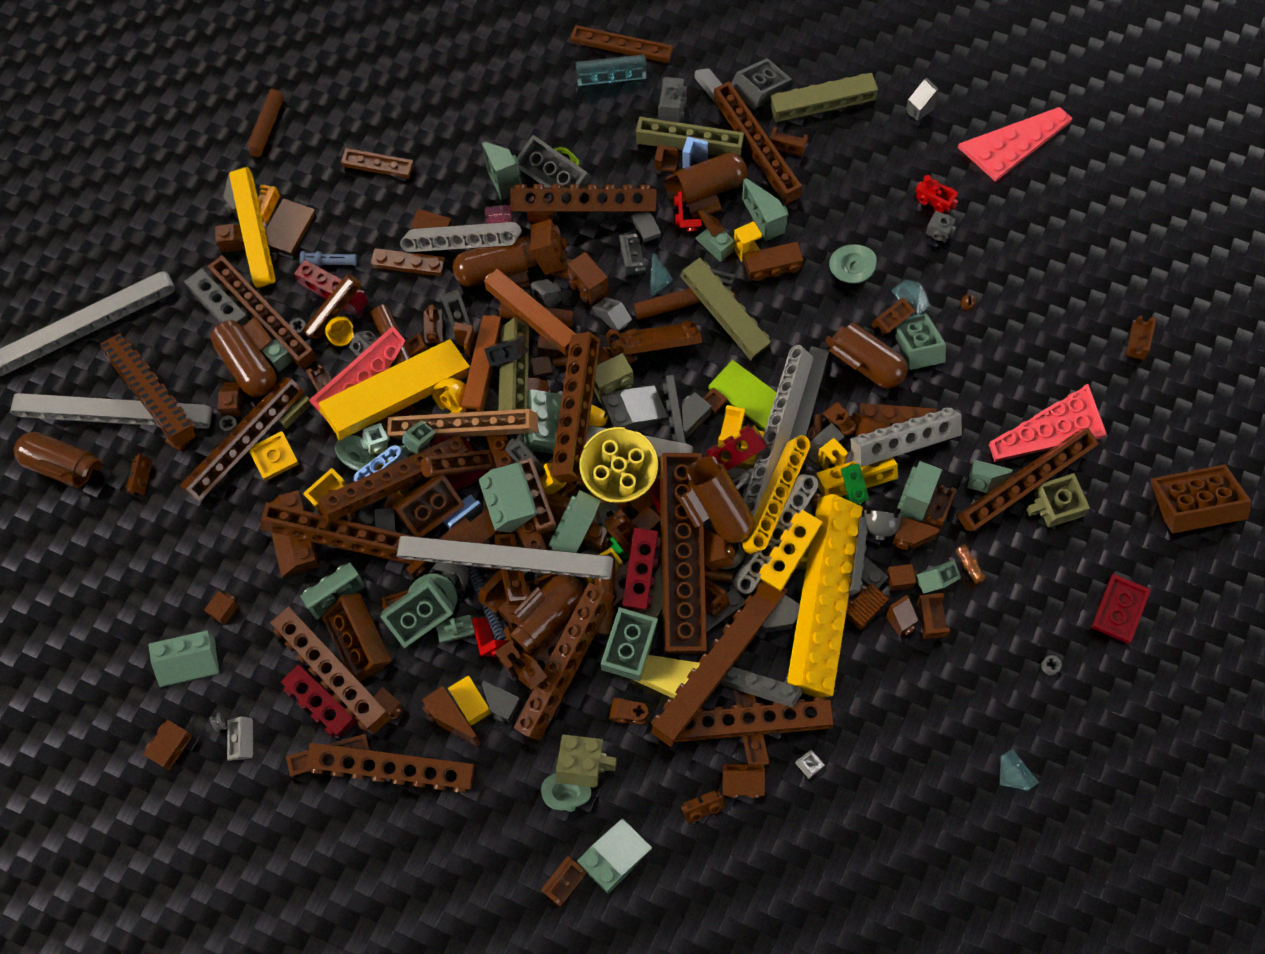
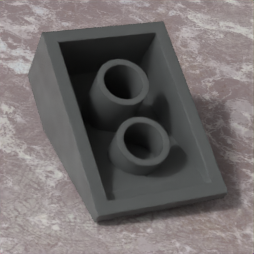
(759, 82)
(634, 408)

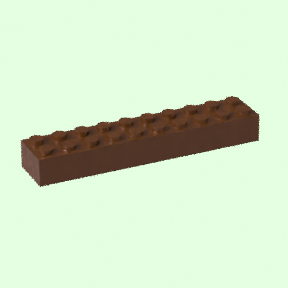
(681, 562)

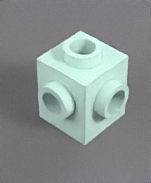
(375, 439)

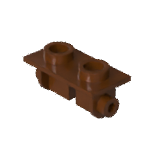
(433, 325)
(140, 469)
(712, 804)

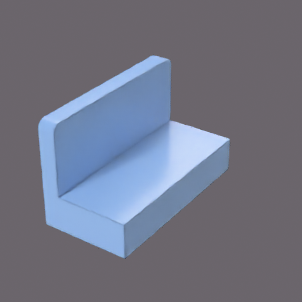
(694, 150)
(470, 510)

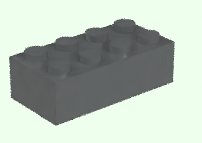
(550, 166)

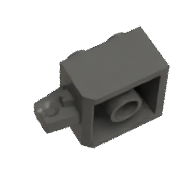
(672, 100)

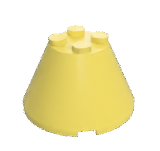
(618, 465)

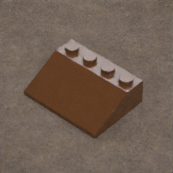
(1200, 498)

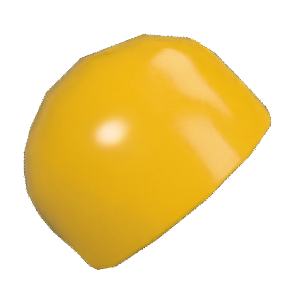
(339, 331)
(597, 417)

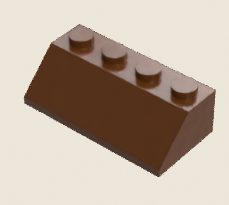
(292, 553)
(356, 637)

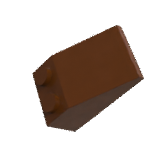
(443, 710)

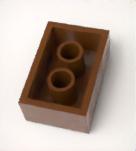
(428, 505)

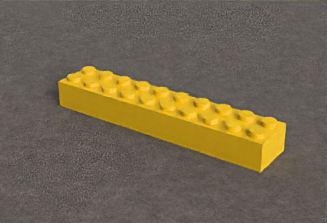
(825, 597)

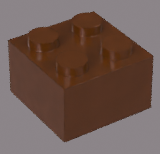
(548, 246)
(588, 279)

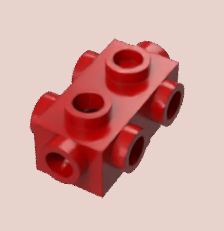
(936, 194)

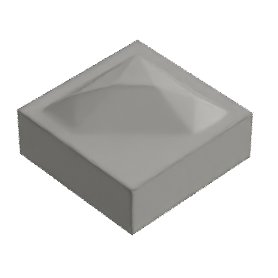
(809, 764)

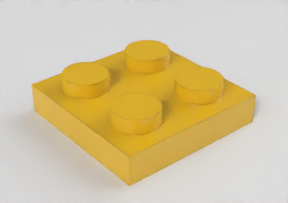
(273, 456)

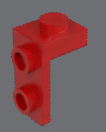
(690, 225)
(484, 637)

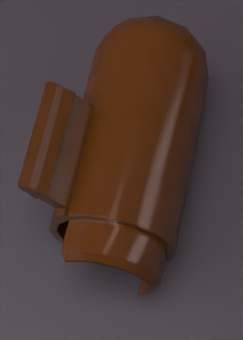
(706, 180)
(512, 260)
(242, 355)
(868, 355)
(55, 459)
(717, 499)
(545, 611)

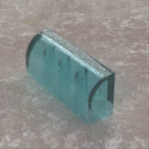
(611, 70)

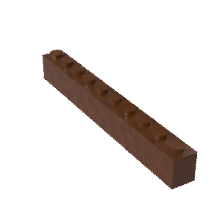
(716, 664)

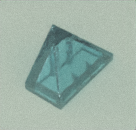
(659, 275)
(914, 295)
(1015, 773)

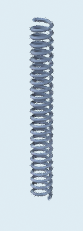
(491, 612)

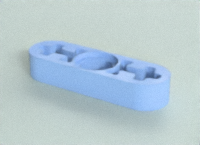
(381, 459)

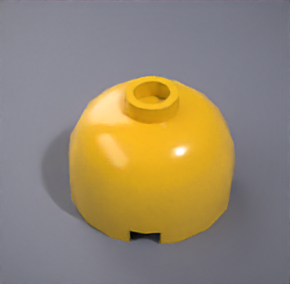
(449, 394)

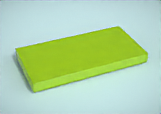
(745, 392)

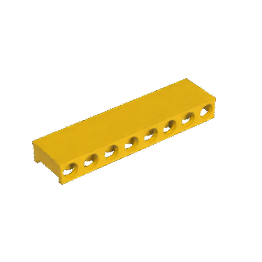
(392, 389)

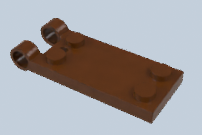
(654, 338)

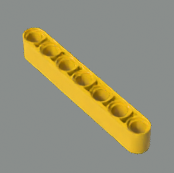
(252, 227)
(770, 500)

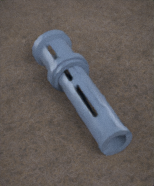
(320, 259)

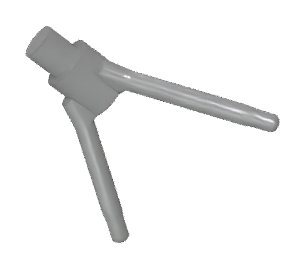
(743, 481)

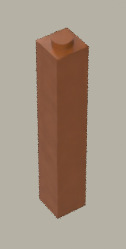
(529, 310)
(480, 370)

